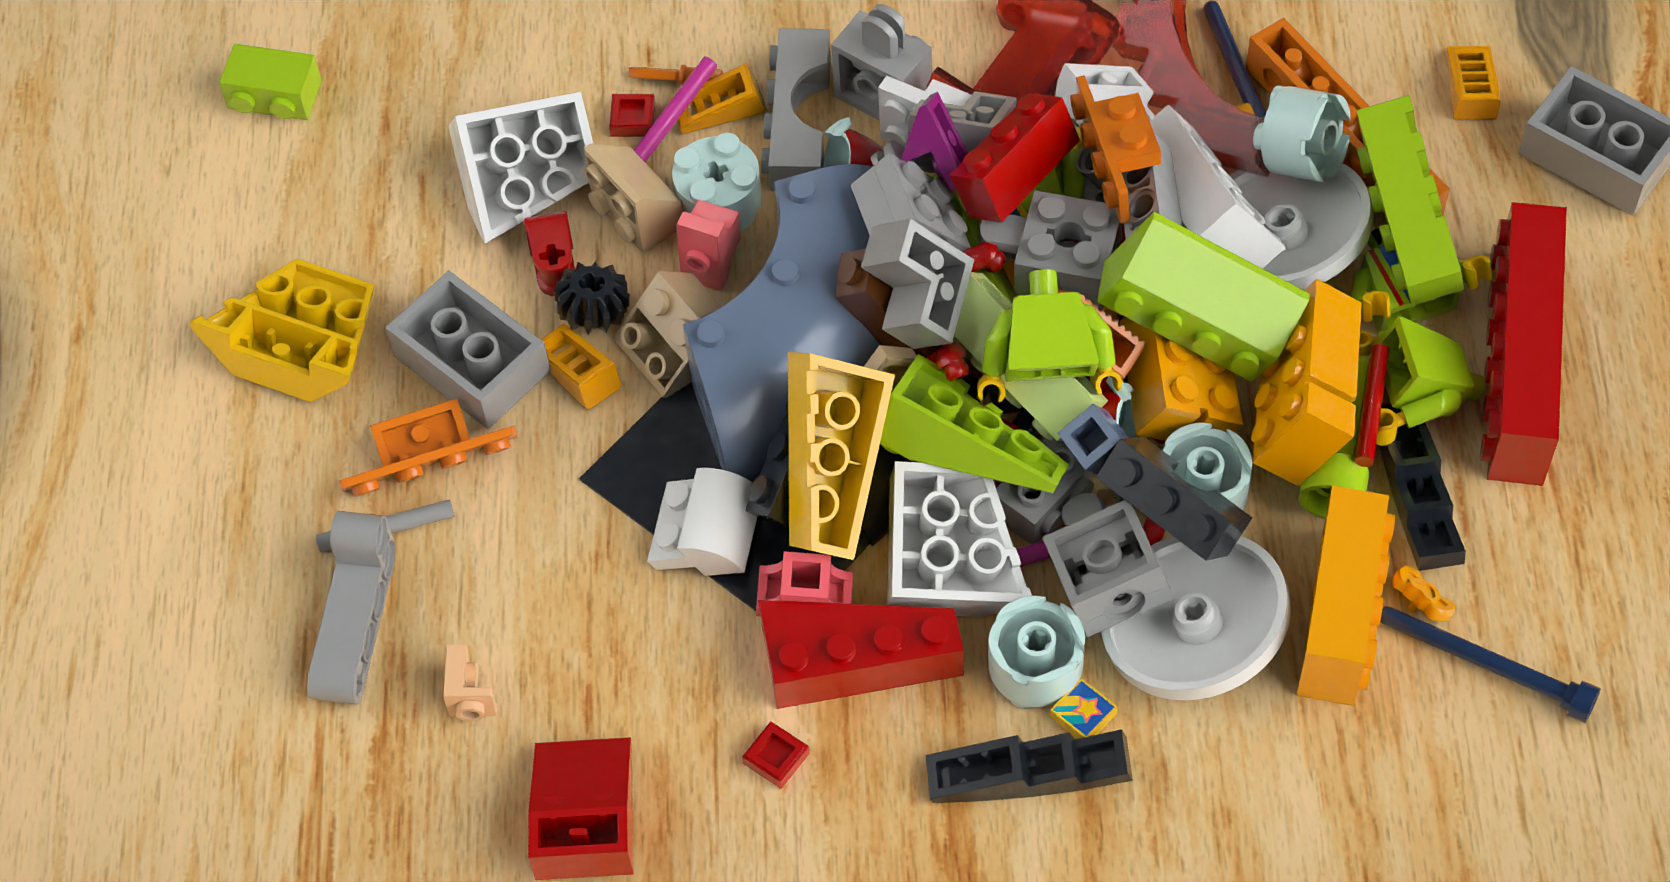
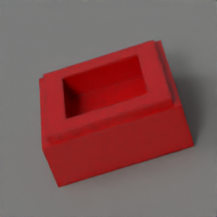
(631, 114)
(776, 754)

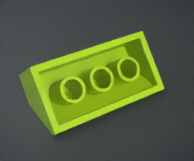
(1201, 296)

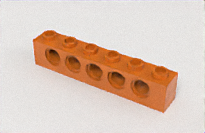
(1286, 59)

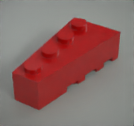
(856, 648)

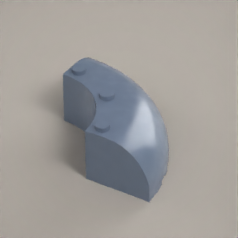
(790, 307)

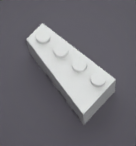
(1210, 197)

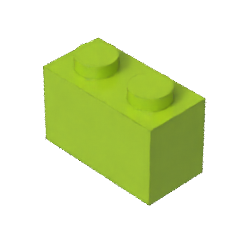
(270, 81)

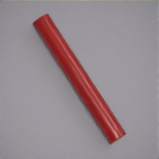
(1372, 405)

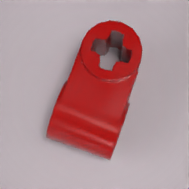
(550, 248)

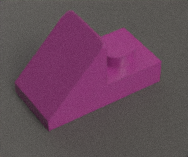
(936, 133)

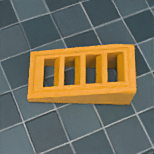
(1473, 105)
(737, 107)
(588, 385)

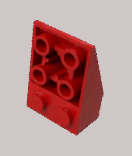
(581, 809)

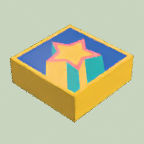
(1083, 710)

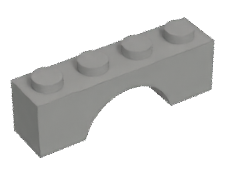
(801, 70)

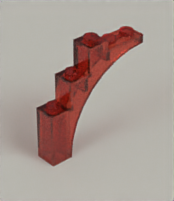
(1158, 37)

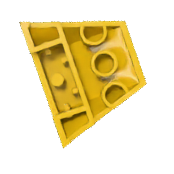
(292, 331)

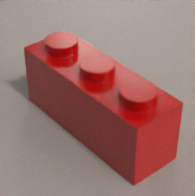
(1015, 157)

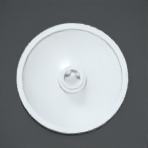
(1316, 221)
(1216, 630)

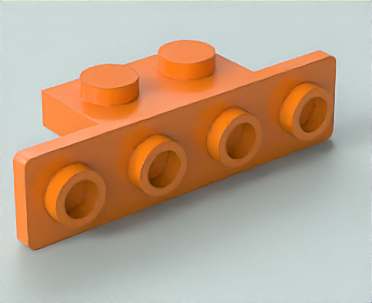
(1120, 140)
(423, 440)

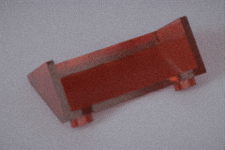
(1043, 41)

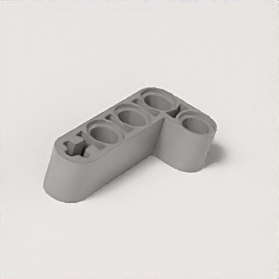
(1148, 188)
(353, 607)

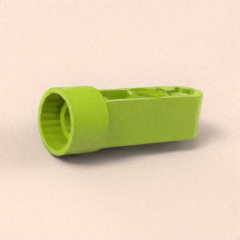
(1341, 467)

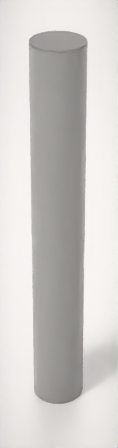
(404, 520)

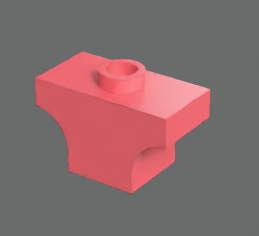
(708, 242)
(804, 579)

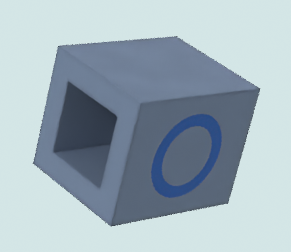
(1092, 437)

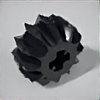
(592, 297)

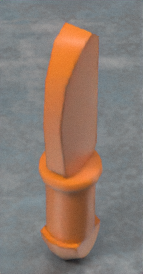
(667, 74)

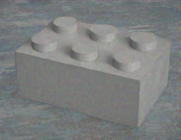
(1599, 140)
(468, 349)

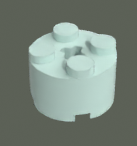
(1303, 133)
(719, 173)
(1212, 460)
(1035, 651)

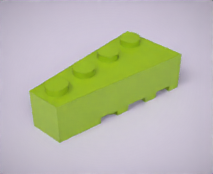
(1409, 201)

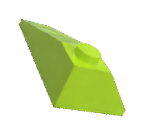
(948, 428)

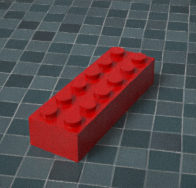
(1525, 344)

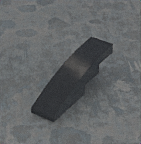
(1422, 497)
(1028, 769)

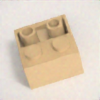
(631, 195)
(655, 332)

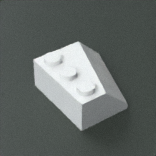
(520, 159)
(949, 543)

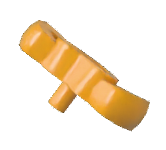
(1422, 594)

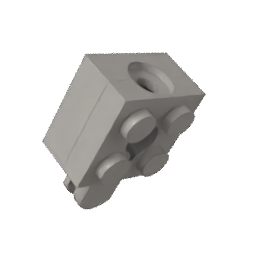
(874, 48)
(902, 191)
(1039, 241)
(1102, 557)

